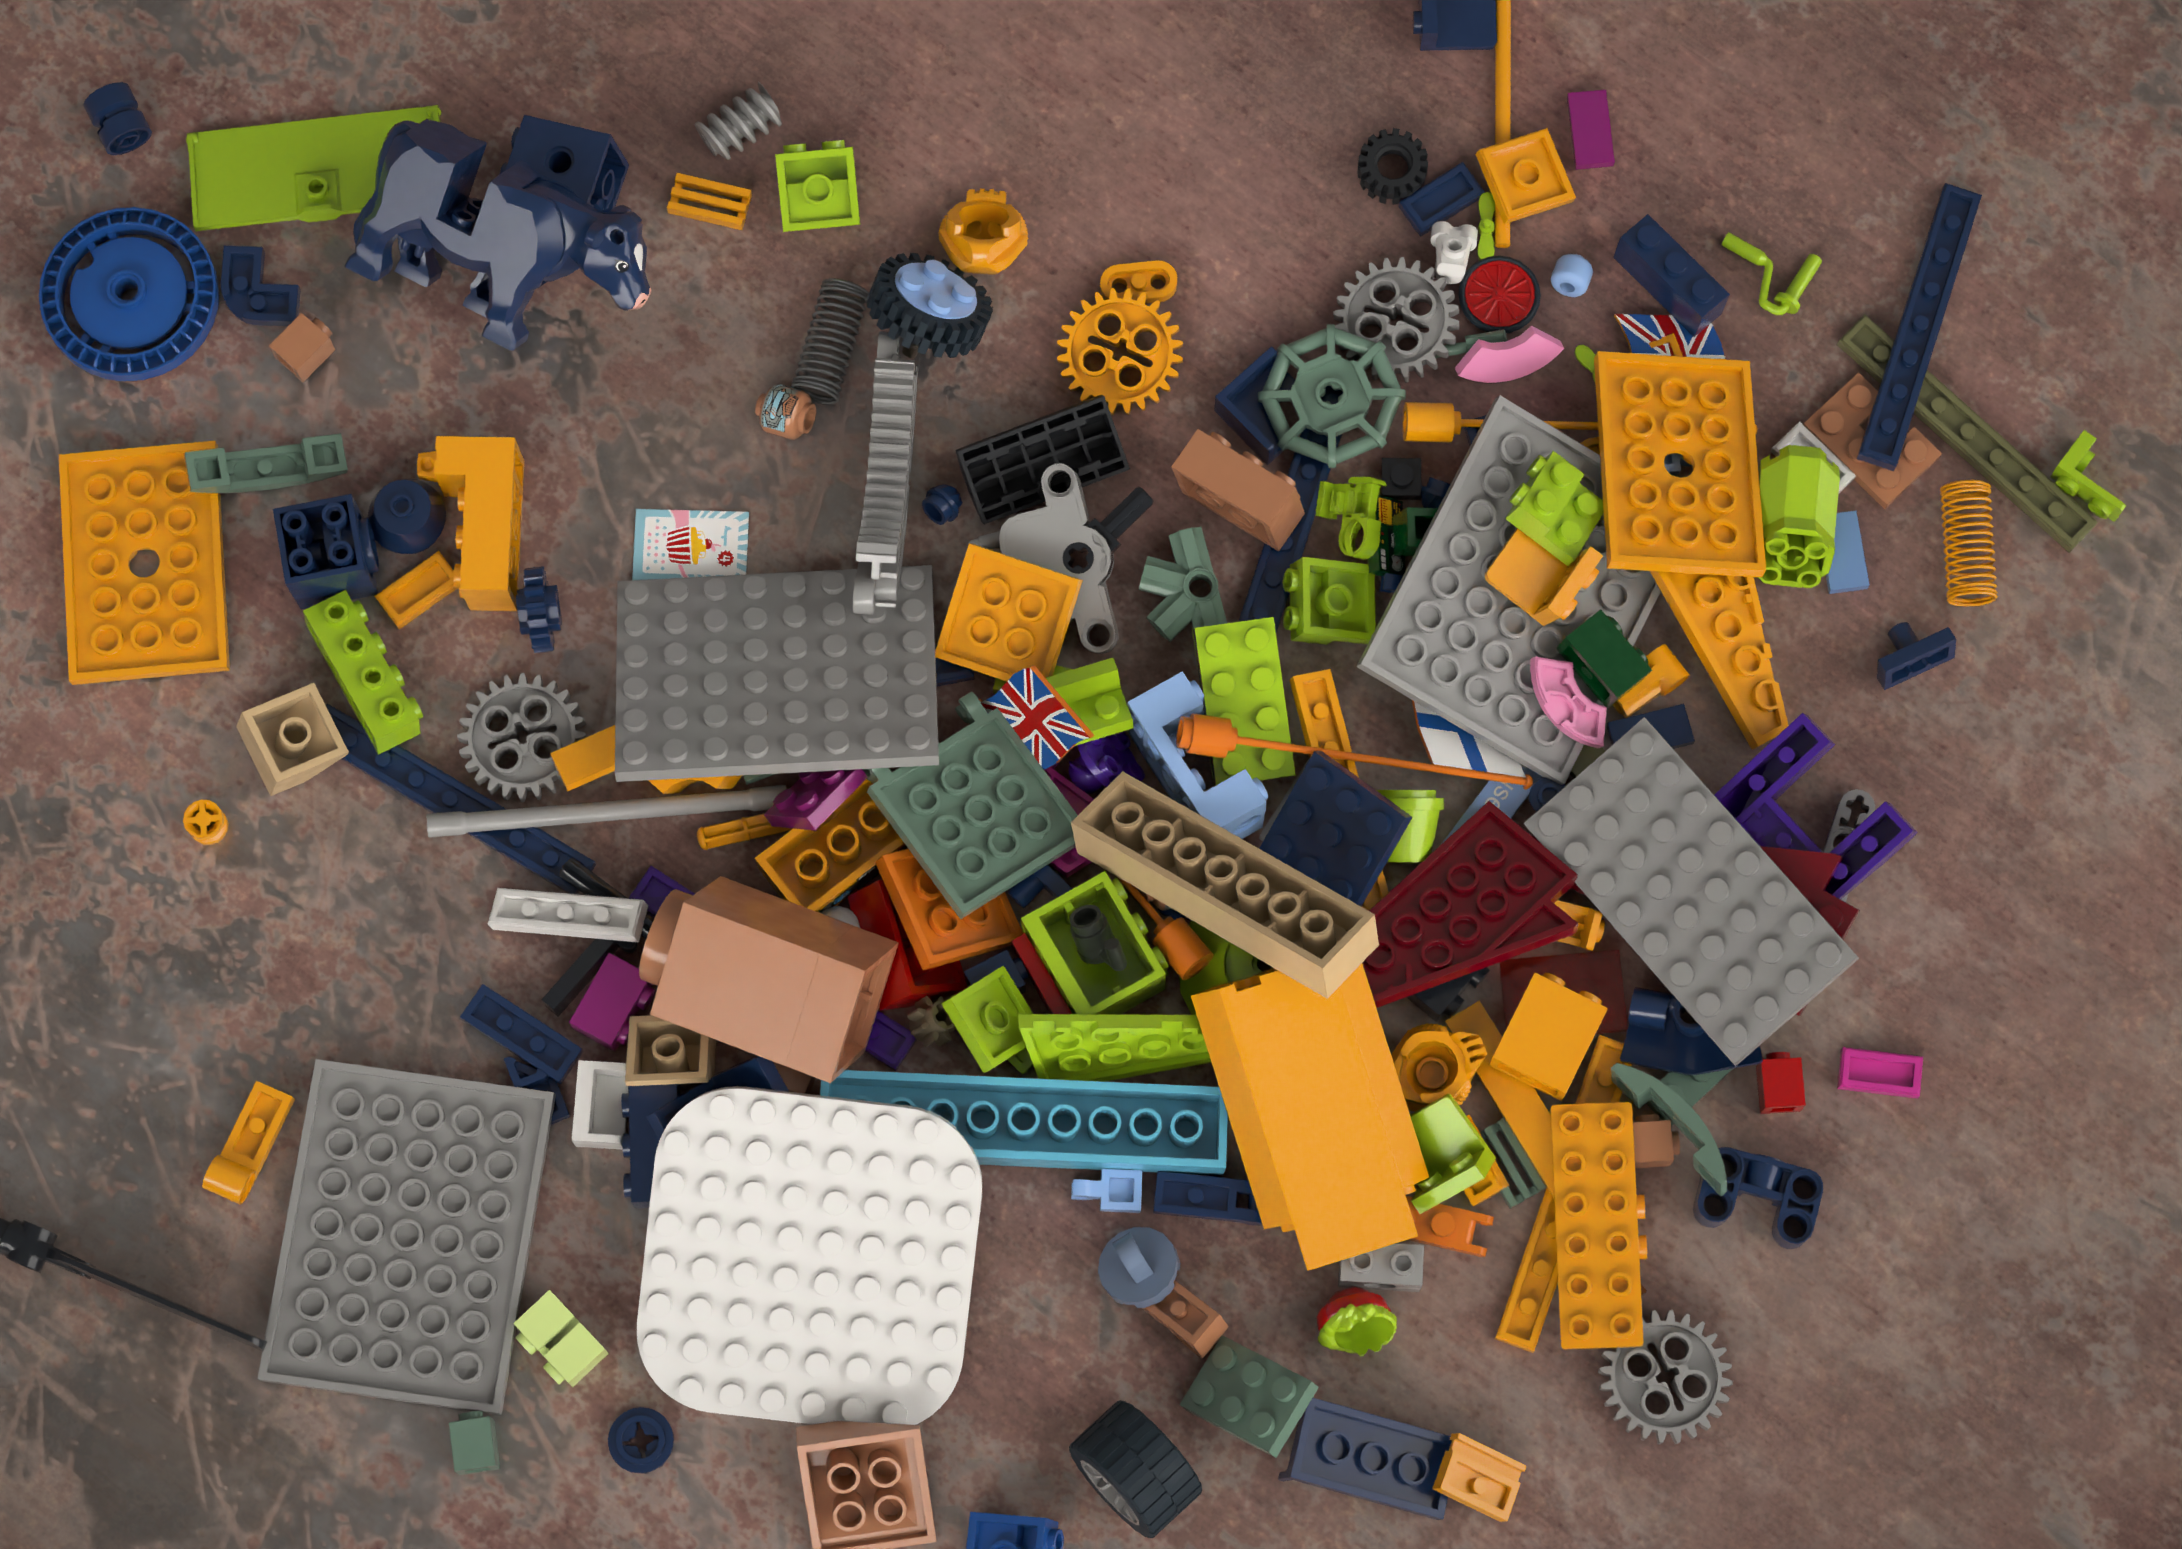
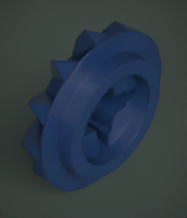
(625, 1429)

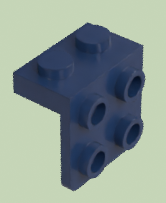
(1456, 24)

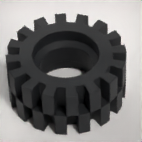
(1392, 144)

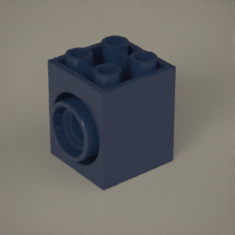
(574, 156)
(326, 550)

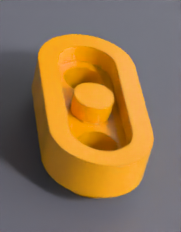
(1139, 278)

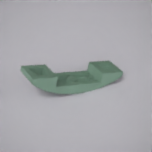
(267, 467)
(1642, 1087)

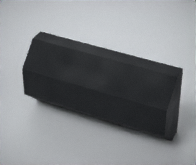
(1008, 467)

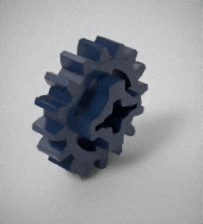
(539, 609)

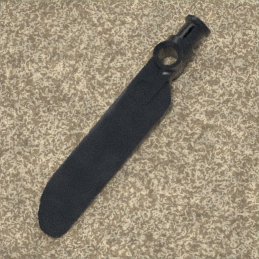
(33, 1247)

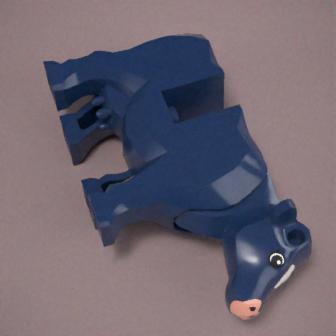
(514, 238)

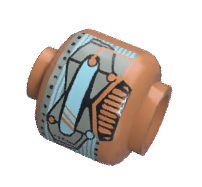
(786, 412)

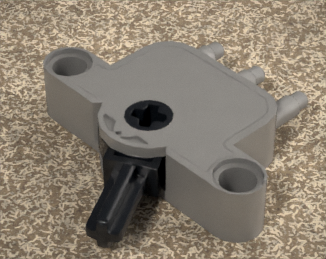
(1056, 531)

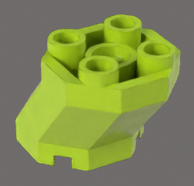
(1798, 515)

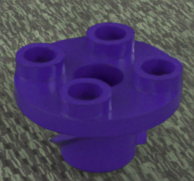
(1102, 762)

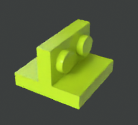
(1095, 697)
(989, 1018)

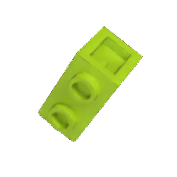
(2072, 481)

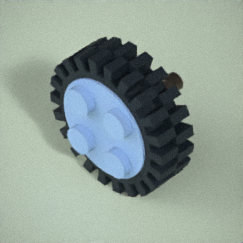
(929, 306)

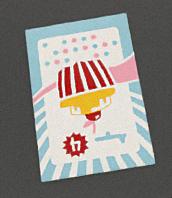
(689, 543)

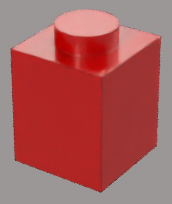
(1780, 1084)

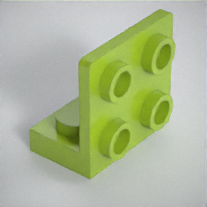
(1451, 1151)

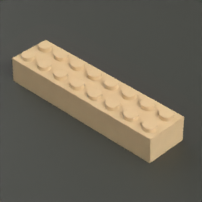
(1225, 884)

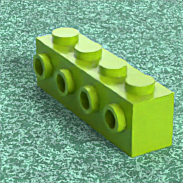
(363, 672)

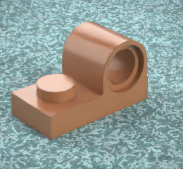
(1189, 1319)

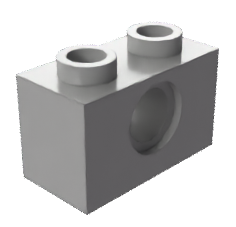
(1387, 1268)

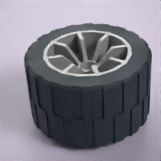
(1135, 1468)

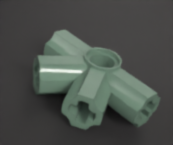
(1173, 582)

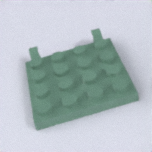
(980, 813)

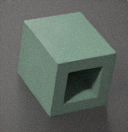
(474, 1443)

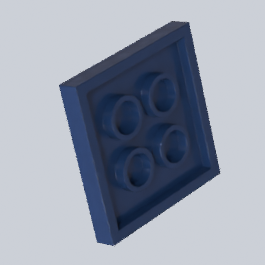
(1336, 829)

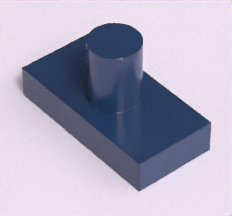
(1913, 655)
(1030, 887)

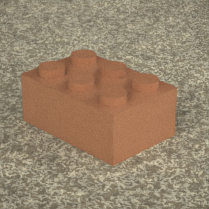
(1239, 488)

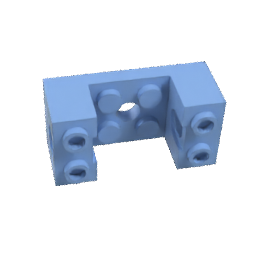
(1232, 804)

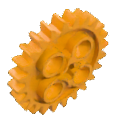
(1134, 319)

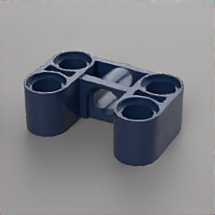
(1769, 1180)

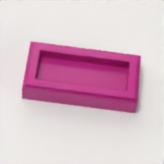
(1880, 1072)

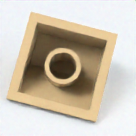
(291, 738)
(667, 1053)

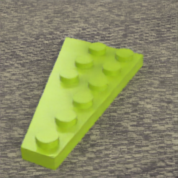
(1111, 1044)

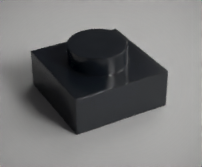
(1401, 478)

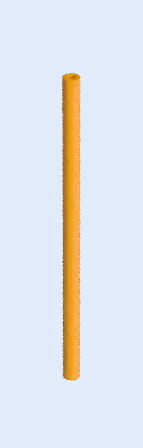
(1502, 99)

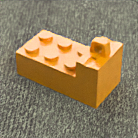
(489, 490)

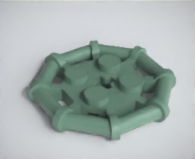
(1323, 416)

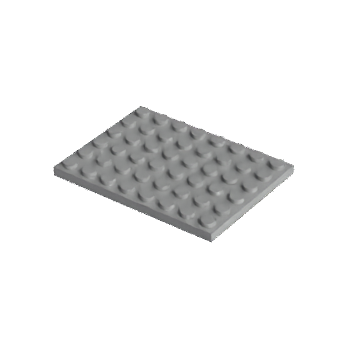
(1464, 643)
(772, 676)
(407, 1237)

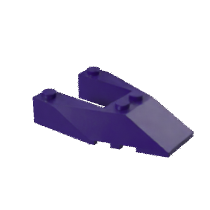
(1757, 786)

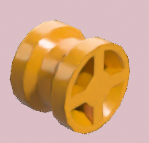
(199, 817)

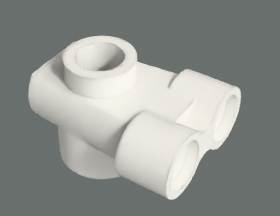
(1452, 249)

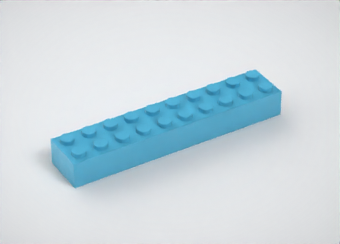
(1063, 1120)

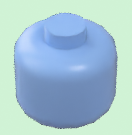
(1571, 275)

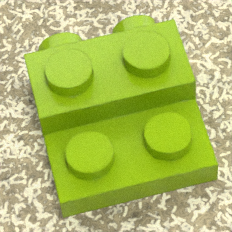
(817, 186)
(1555, 507)
(1329, 601)

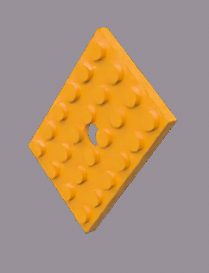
(1705, 414)
(131, 623)

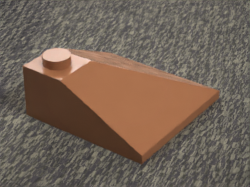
(865, 1485)

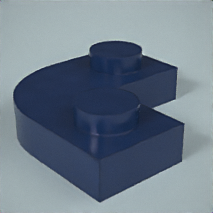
(248, 296)

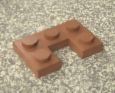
(1840, 430)

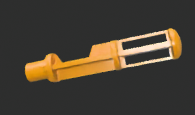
(736, 831)

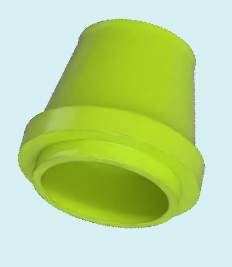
(1419, 835)

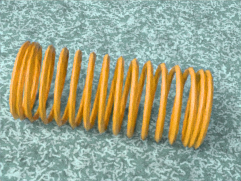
(1983, 491)

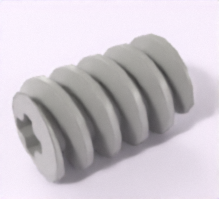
(740, 122)

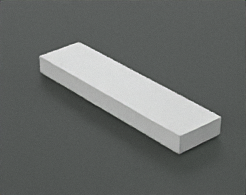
(568, 914)

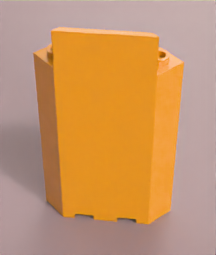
(1315, 1111)

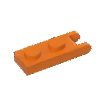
(1449, 1228)

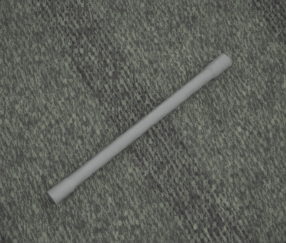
(461, 822)

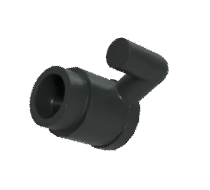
(1095, 939)

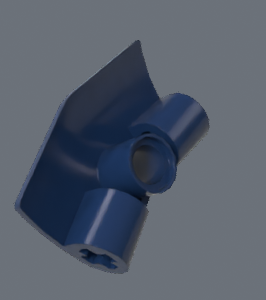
(1665, 1042)

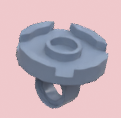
(1139, 1267)

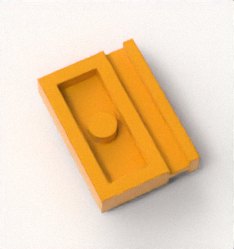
(1479, 1477)

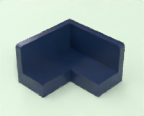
(1244, 414)

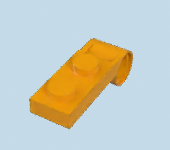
(249, 1143)

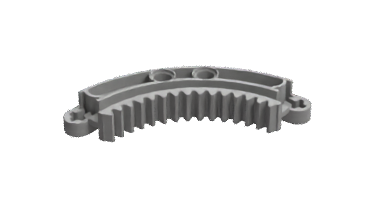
(887, 487)

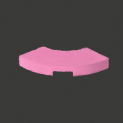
(1509, 359)
(1565, 703)

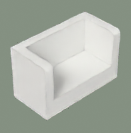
(598, 1105)

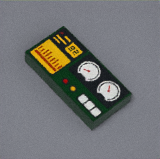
(1384, 560)

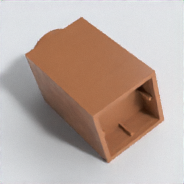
(766, 976)

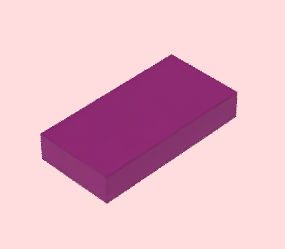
(1590, 129)

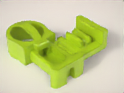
(1361, 505)

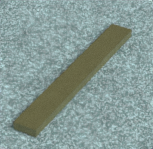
(1977, 443)

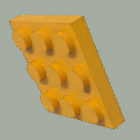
(1006, 615)

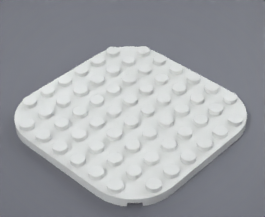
(809, 1258)

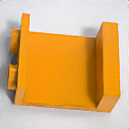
(1549, 1035)

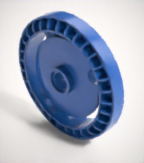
(131, 322)

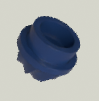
(1433, 493)
(942, 504)

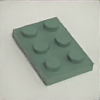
(1249, 1396)

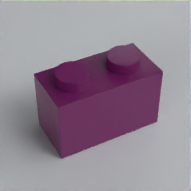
(610, 1002)

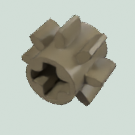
(930, 1022)

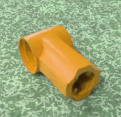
(1664, 678)

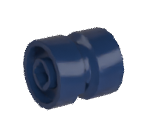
(116, 114)

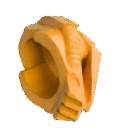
(983, 233)
(1436, 1064)

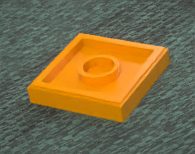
(1525, 176)

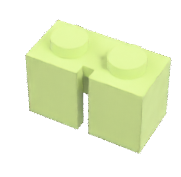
(560, 1339)

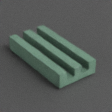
(1525, 1193)

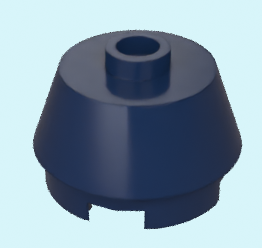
(407, 516)

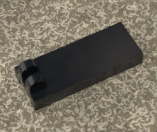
(582, 972)

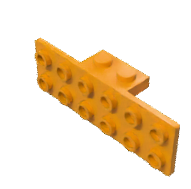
(1597, 1226)

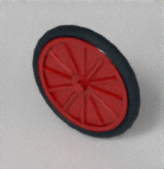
(1499, 294)

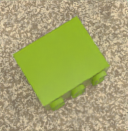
(1096, 986)

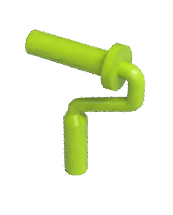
(1783, 301)

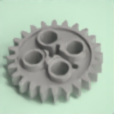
(1409, 289)
(514, 703)
(1699, 1362)

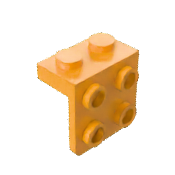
(1539, 580)

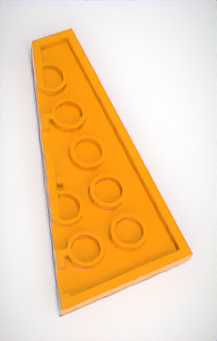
(1726, 632)

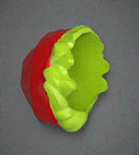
(1356, 1321)

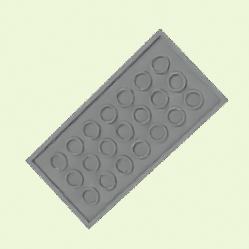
(1691, 891)

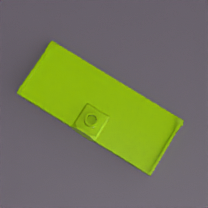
(289, 168)

